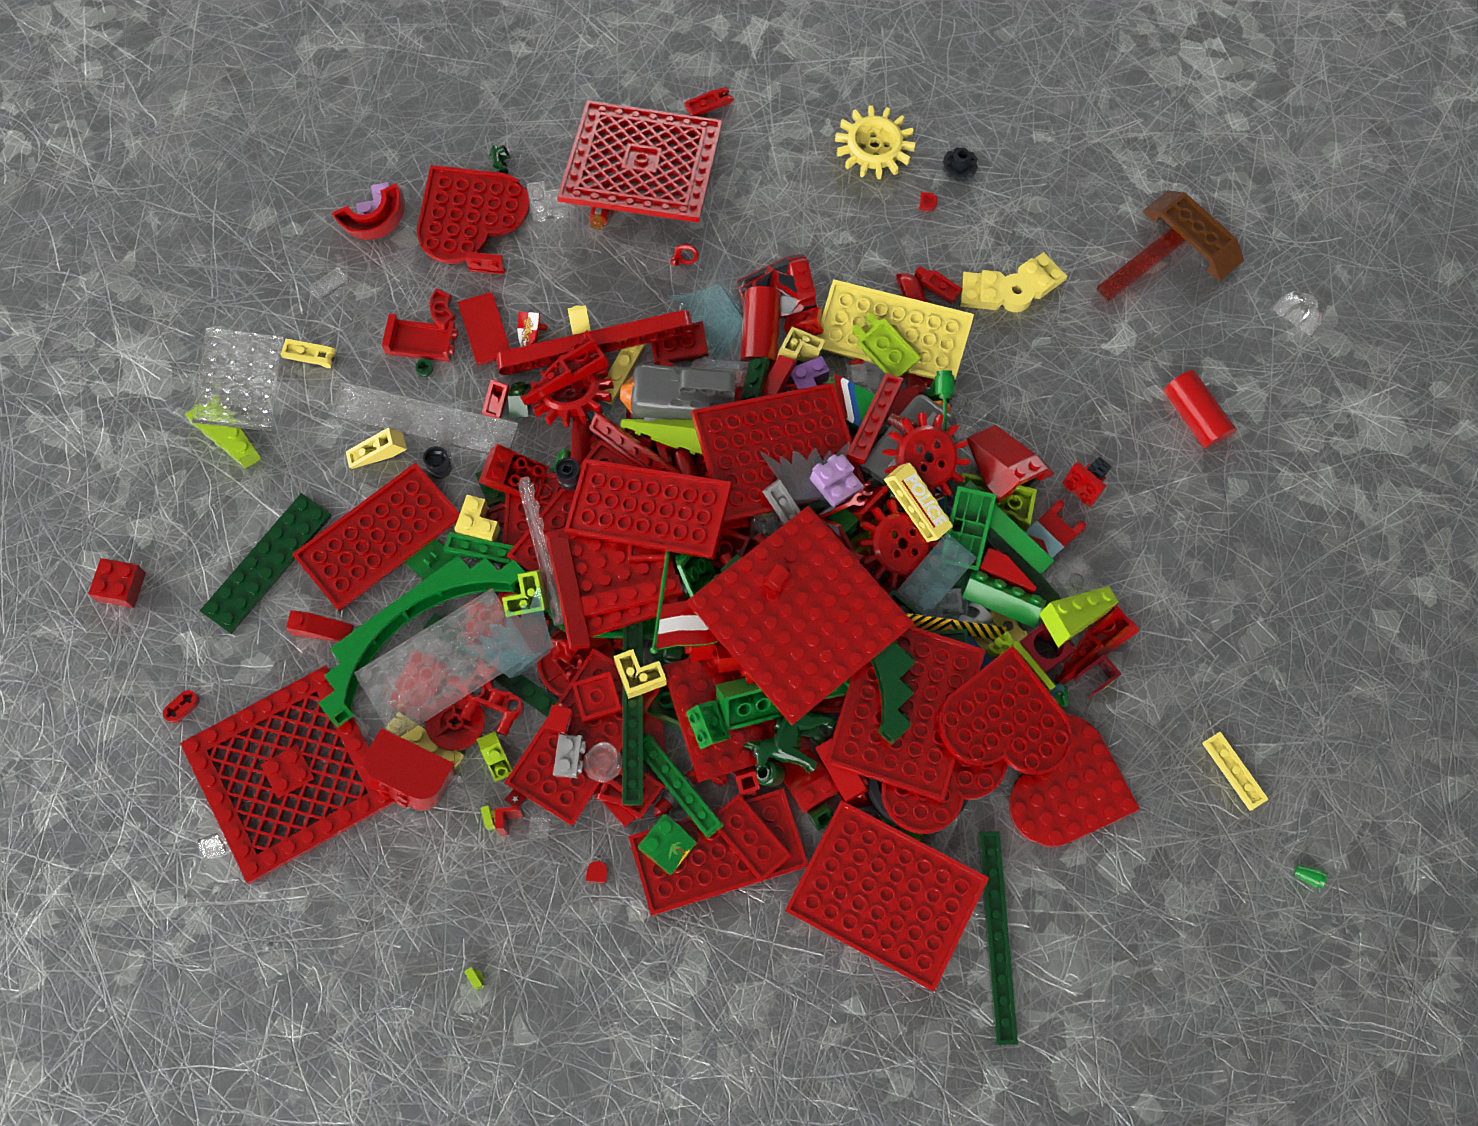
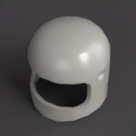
(983, 617)

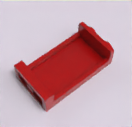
(419, 339)

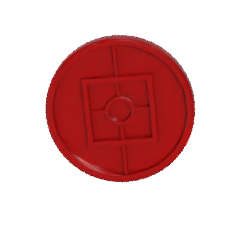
(553, 672)

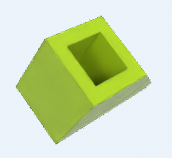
(494, 756)

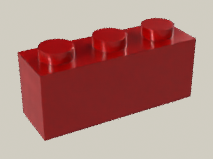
(848, 783)

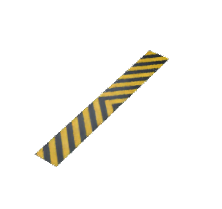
(973, 629)

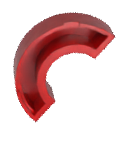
(377, 223)

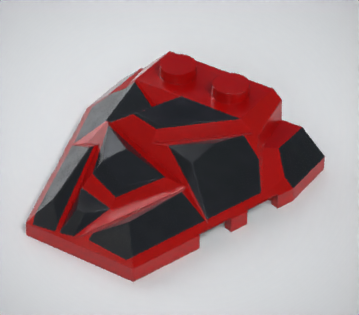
(789, 276)

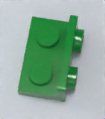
(707, 724)

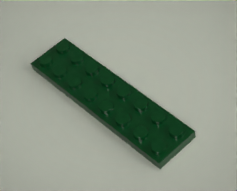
(265, 563)

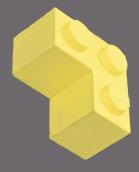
(801, 346)
(473, 520)
(637, 679)

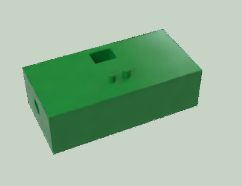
(975, 510)

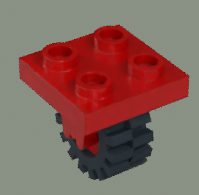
(1087, 481)

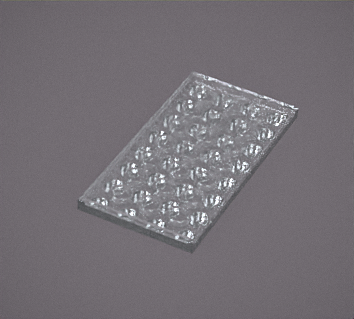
(429, 667)

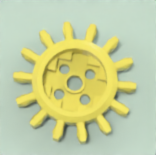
(885, 133)

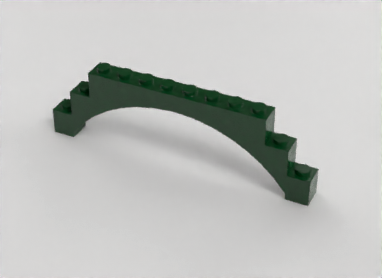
(889, 668)

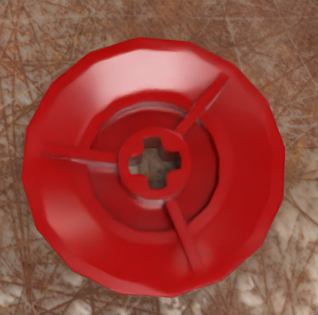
(455, 738)

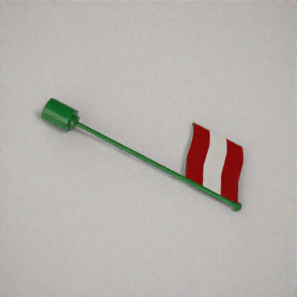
(678, 623)

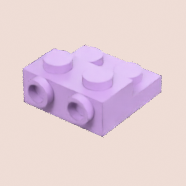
(836, 480)

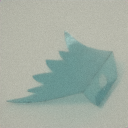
(719, 314)
(797, 476)
(519, 643)

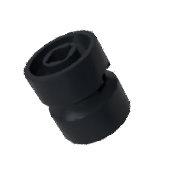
(437, 462)
(567, 473)

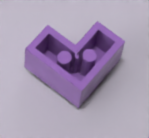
(810, 373)

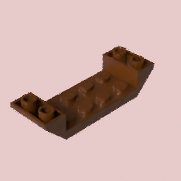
(1198, 230)

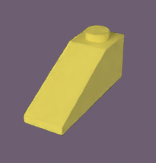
(377, 448)

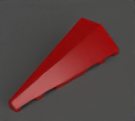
(578, 363)
(1098, 640)

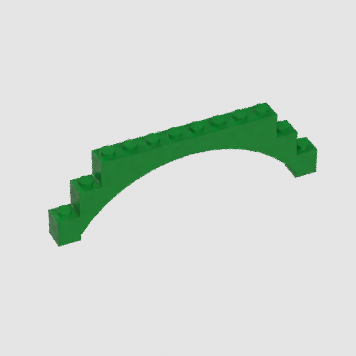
(362, 644)

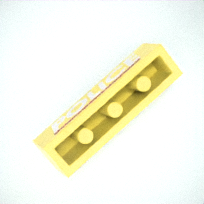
(918, 502)

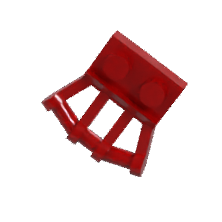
(651, 791)

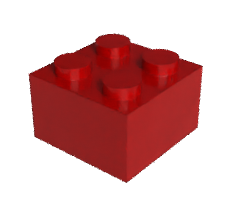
(117, 583)

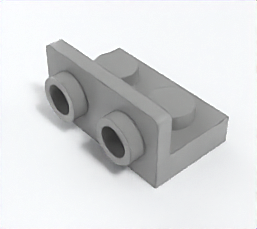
(568, 756)

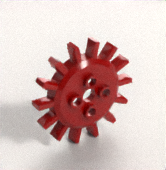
(560, 405)
(925, 437)
(883, 544)

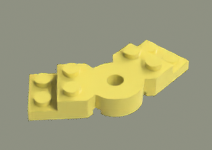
(993, 289)

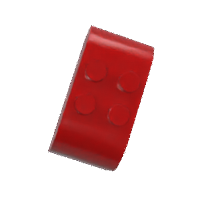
(406, 771)

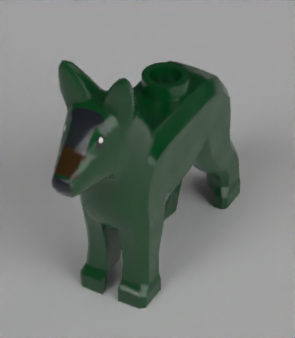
(786, 741)

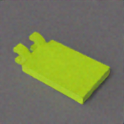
(885, 346)
(1002, 646)

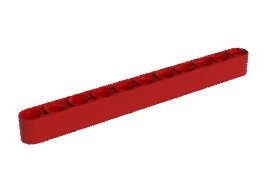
(607, 339)

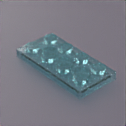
(936, 574)

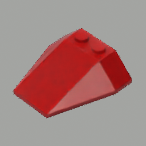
(1005, 461)

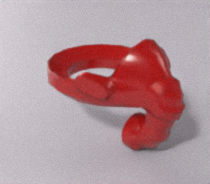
(678, 258)

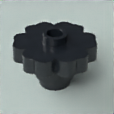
(960, 164)

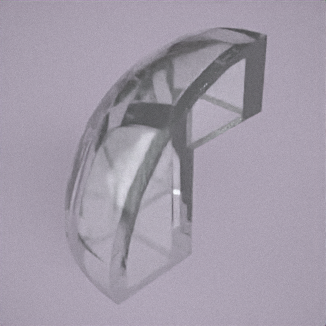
(1301, 310)

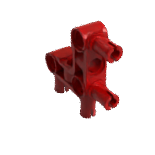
(497, 701)

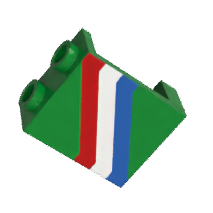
(853, 400)

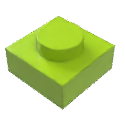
(488, 817)
(475, 978)

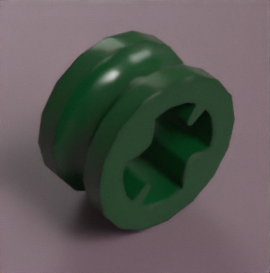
(419, 365)

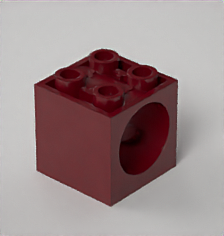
(1061, 653)

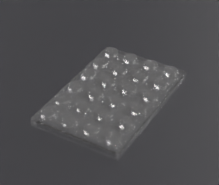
(237, 379)

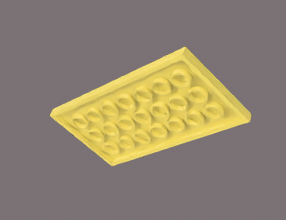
(930, 329)

